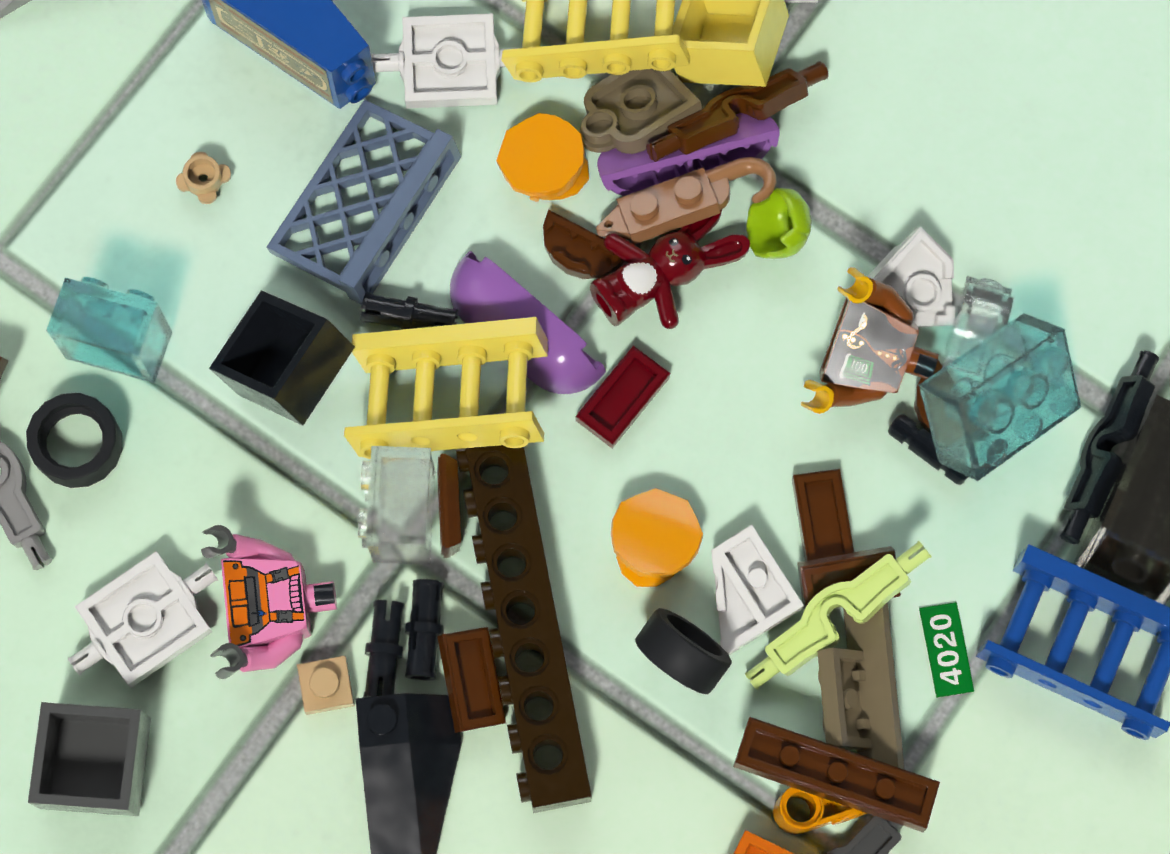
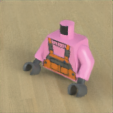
(264, 602)

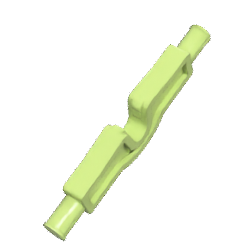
(859, 598)

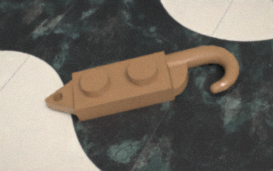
(682, 200)

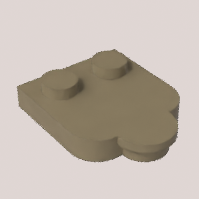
(634, 110)

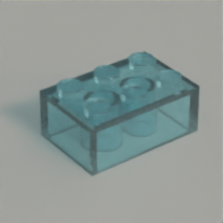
(1000, 396)

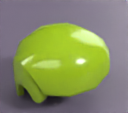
(779, 224)

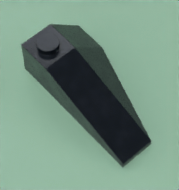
(406, 769)

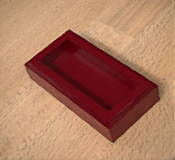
(622, 397)

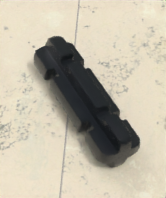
(922, 444)

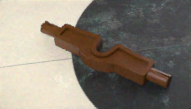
(719, 116)

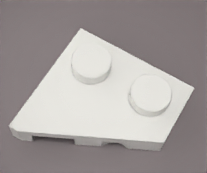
(749, 590)

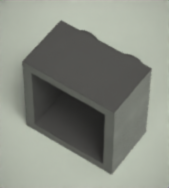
(89, 759)

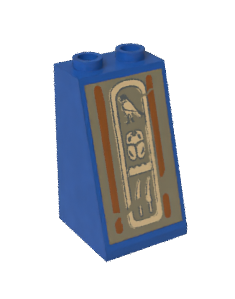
(304, 40)

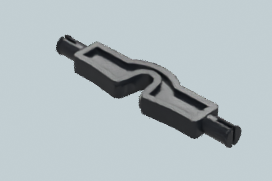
(1098, 465)

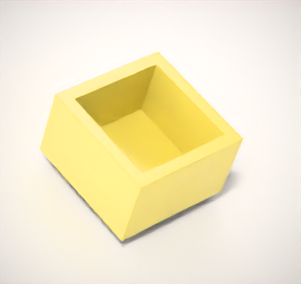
(730, 40)

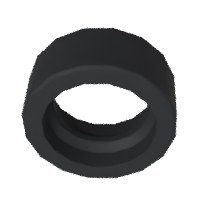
(58, 408)
(683, 651)

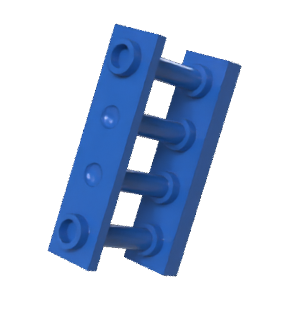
(1085, 593)

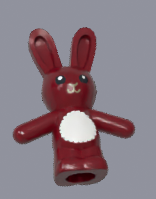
(672, 260)

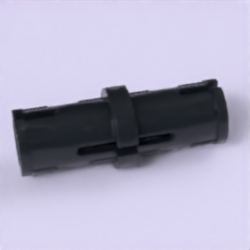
(405, 313)
(424, 629)
(384, 648)

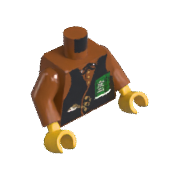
(869, 348)

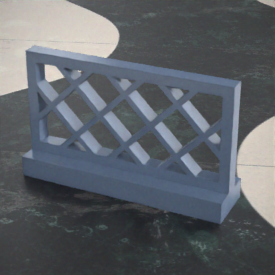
(401, 208)

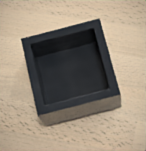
(282, 357)

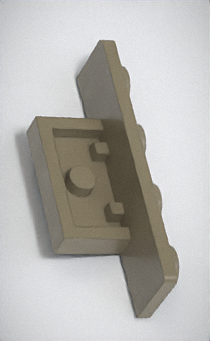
(862, 691)

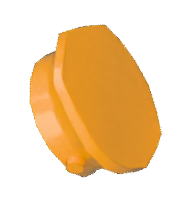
(544, 158)
(654, 537)

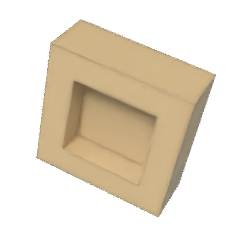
(325, 685)

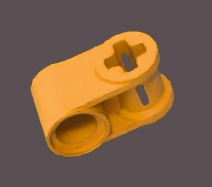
(821, 812)

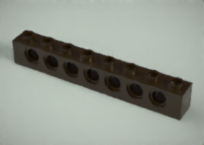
(569, 781)

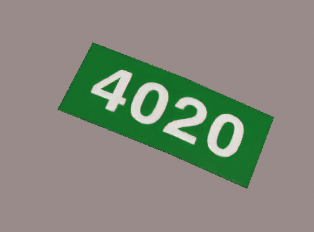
(946, 649)

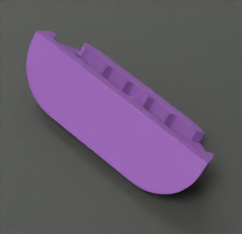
(635, 172)
(489, 294)

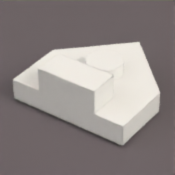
(922, 277)

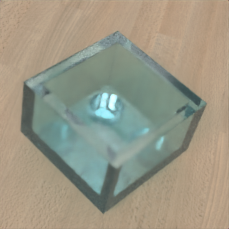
(110, 328)

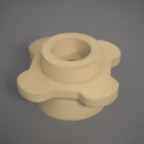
(199, 165)

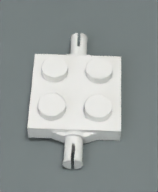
(446, 61)
(143, 619)

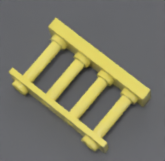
(446, 346)

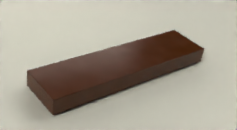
(836, 774)

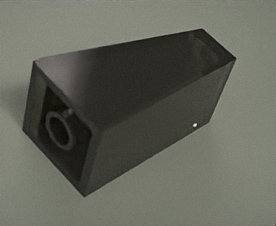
(1133, 531)

